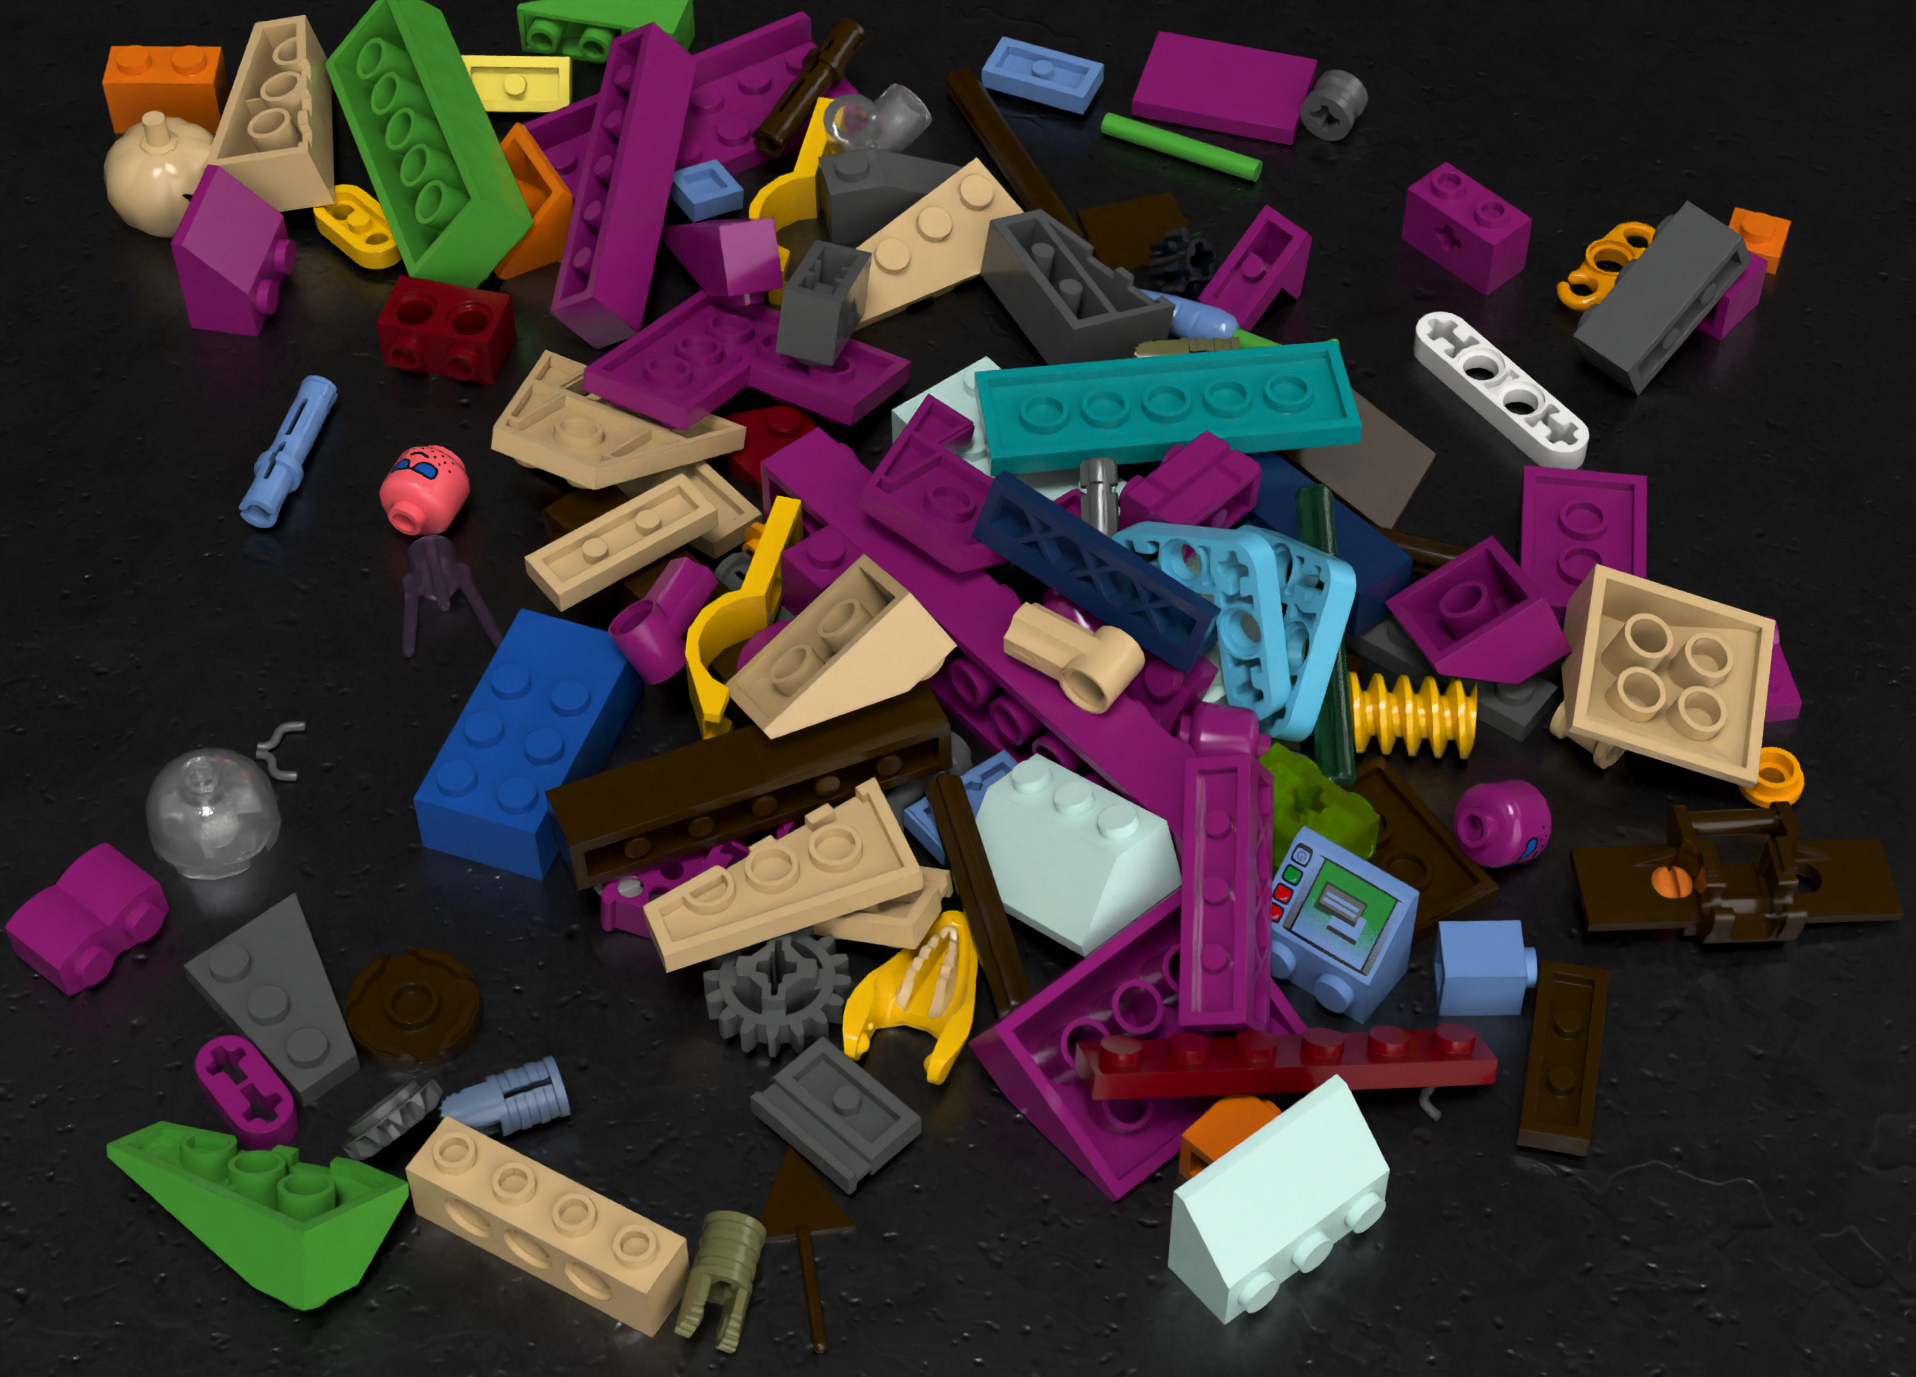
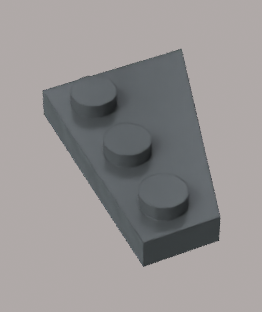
(279, 999)

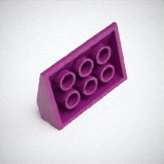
(1115, 990)

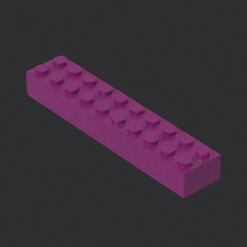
(978, 683)

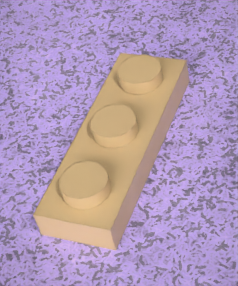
(621, 541)

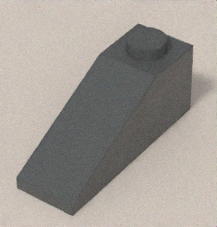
(872, 188)

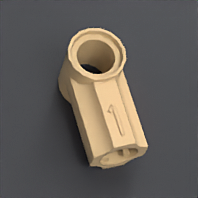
(1087, 664)

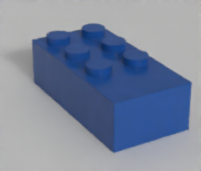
(532, 724)

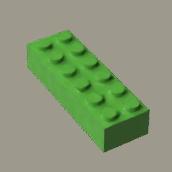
(427, 144)

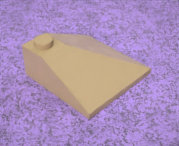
(1667, 674)

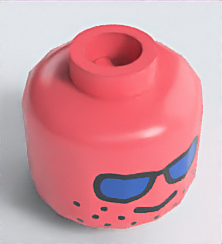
(425, 490)

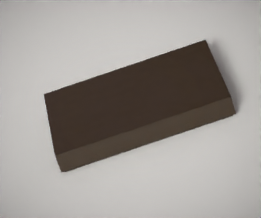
(1421, 851)

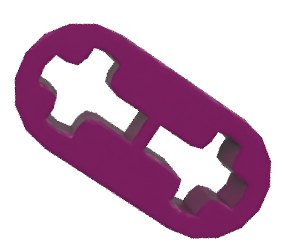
(234, 1100)

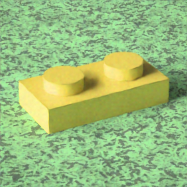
(521, 82)

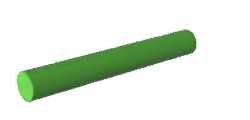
(1181, 147)

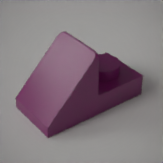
(1263, 262)

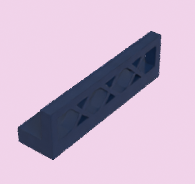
(1097, 573)

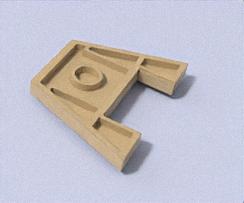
(592, 443)

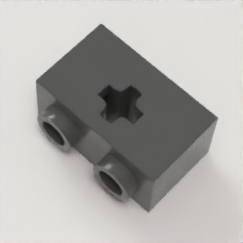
(823, 303)

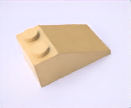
(842, 653)

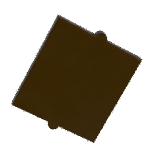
(1128, 228)

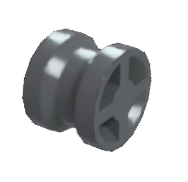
(1333, 105)

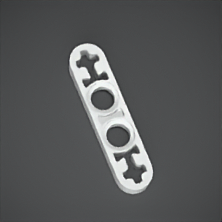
(1507, 386)

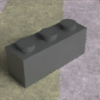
(1661, 297)

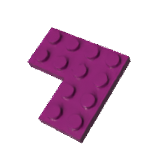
(714, 350)

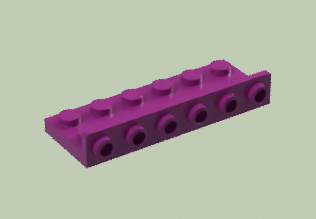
(729, 99)

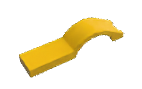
(795, 194)
(739, 616)

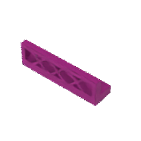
(1226, 894)

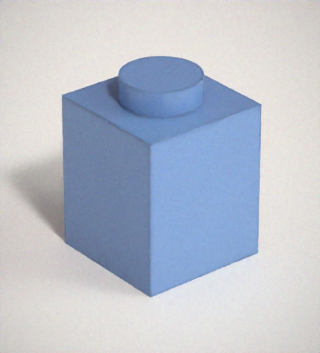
(1482, 968)

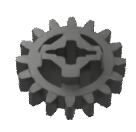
(810, 995)

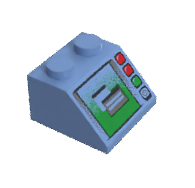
(1339, 926)

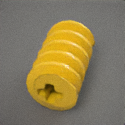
(1412, 715)

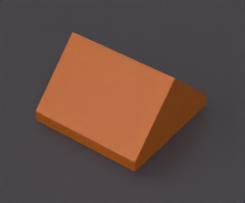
(547, 201)

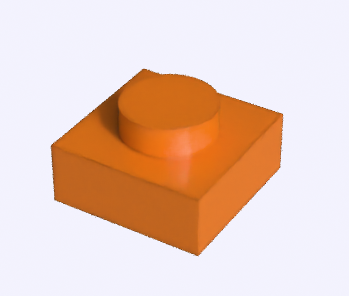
(1762, 234)

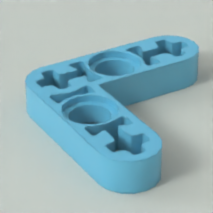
(1309, 614)
(1252, 671)

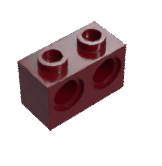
(446, 330)

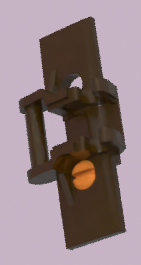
(1734, 903)

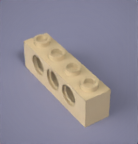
(549, 1226)

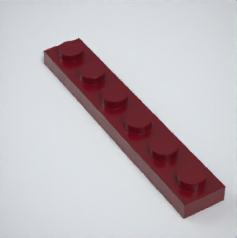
(1283, 1063)

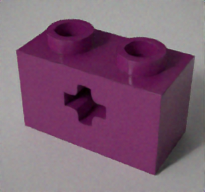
(1466, 228)

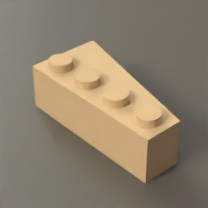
(280, 118)

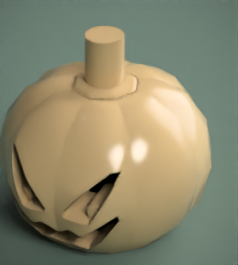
(153, 169)

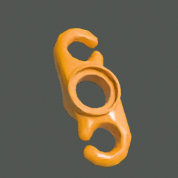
(1609, 248)

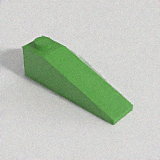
(273, 1219)

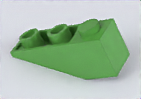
(587, 26)

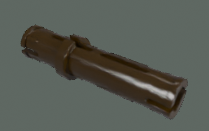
(821, 70)

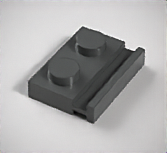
(836, 1114)

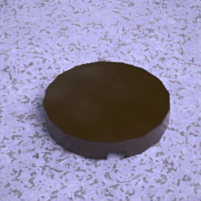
(413, 1010)

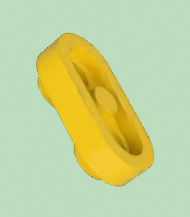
(358, 228)

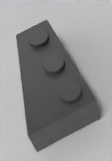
(1064, 295)

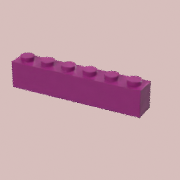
(624, 187)

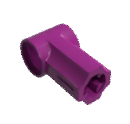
(656, 628)

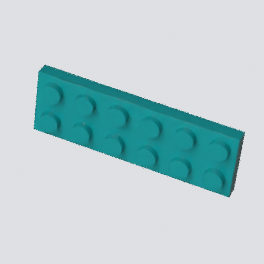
(1148, 404)

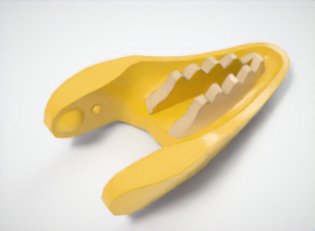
(921, 990)

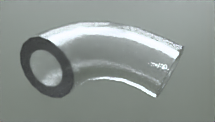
(885, 124)

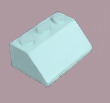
(1073, 854)
(1277, 1202)

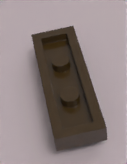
(1563, 1058)

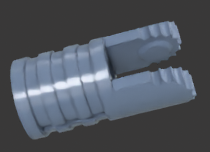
(510, 1100)

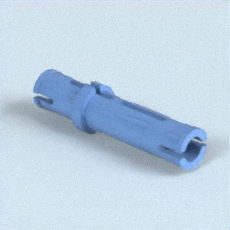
(280, 467)

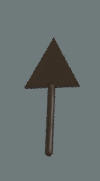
(800, 1209)

